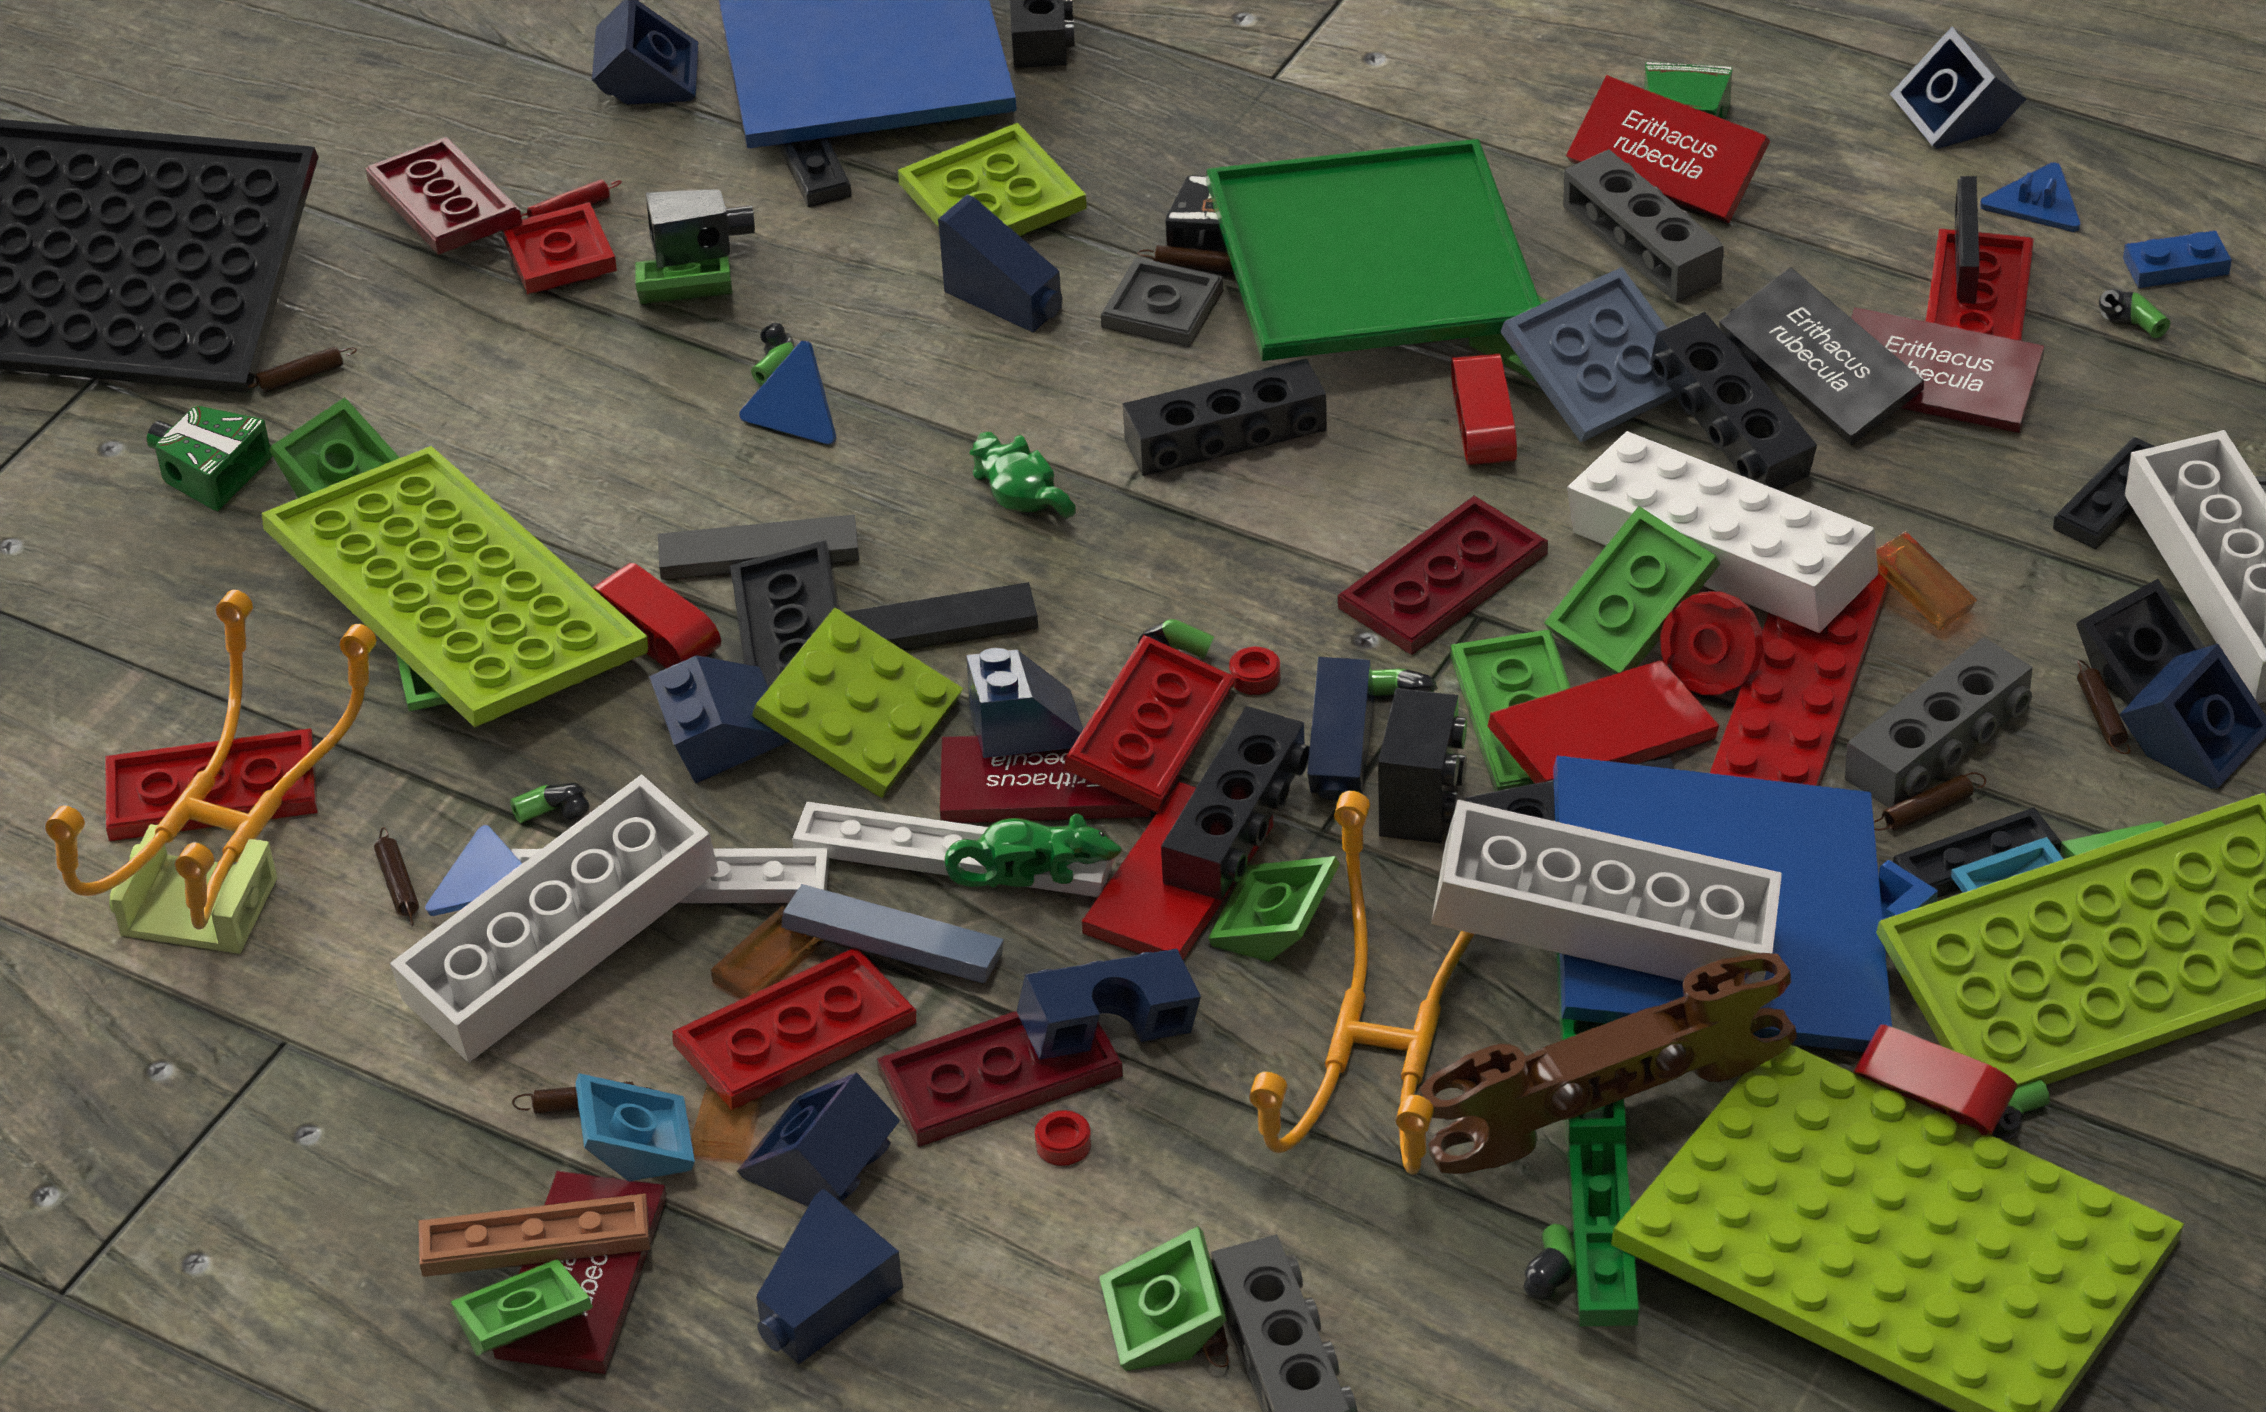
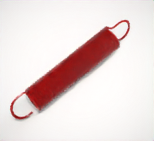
(590, 193)

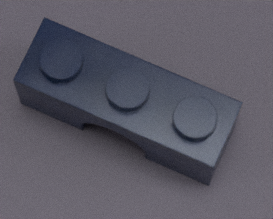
(1145, 989)

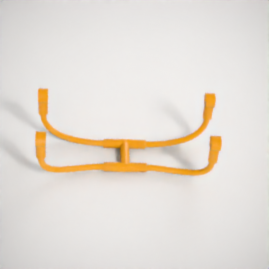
(196, 858)
(1414, 1110)

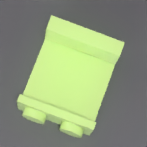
(155, 908)

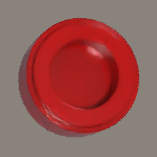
(1255, 670)
(1062, 1138)

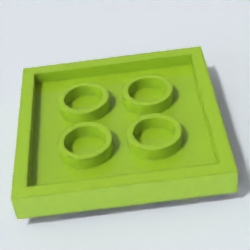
(1003, 173)
(857, 702)

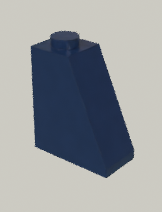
(996, 267)
(1340, 726)
(825, 1279)

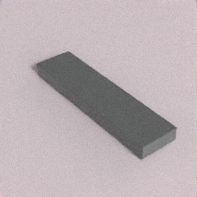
(715, 549)

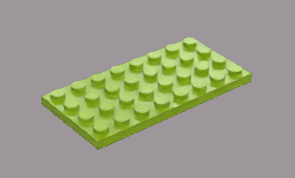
(454, 585)
(2096, 949)

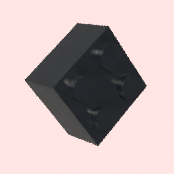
(1420, 765)

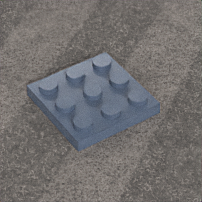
(1593, 353)

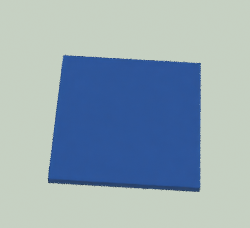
(862, 65)
(1826, 896)

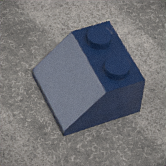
(644, 57)
(1957, 92)
(1018, 705)
(711, 711)
(2197, 717)
(822, 1142)

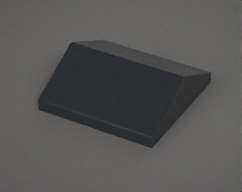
(2136, 639)

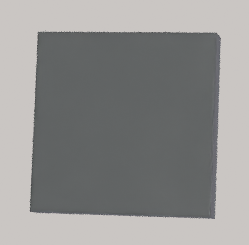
(1162, 302)

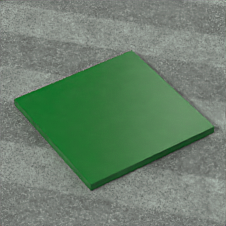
(1371, 248)

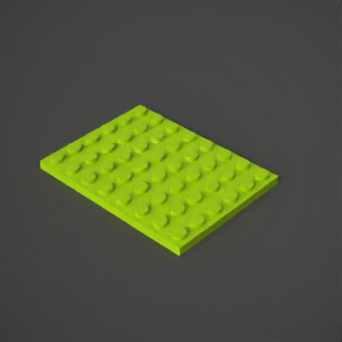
(1899, 1237)

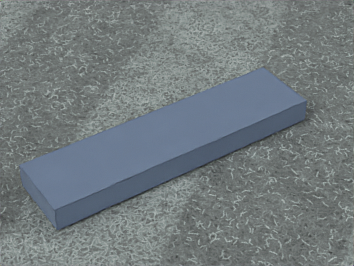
(892, 933)

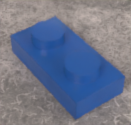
(2177, 259)

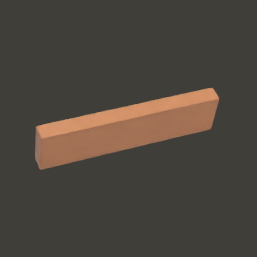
(533, 1235)

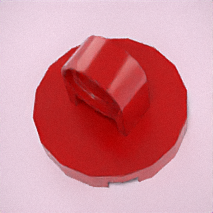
(1712, 642)

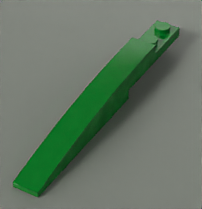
(1597, 1204)

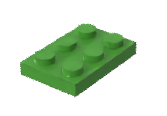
(1629, 590)

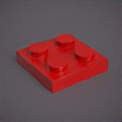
(559, 248)

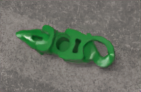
(1017, 477)
(1020, 849)

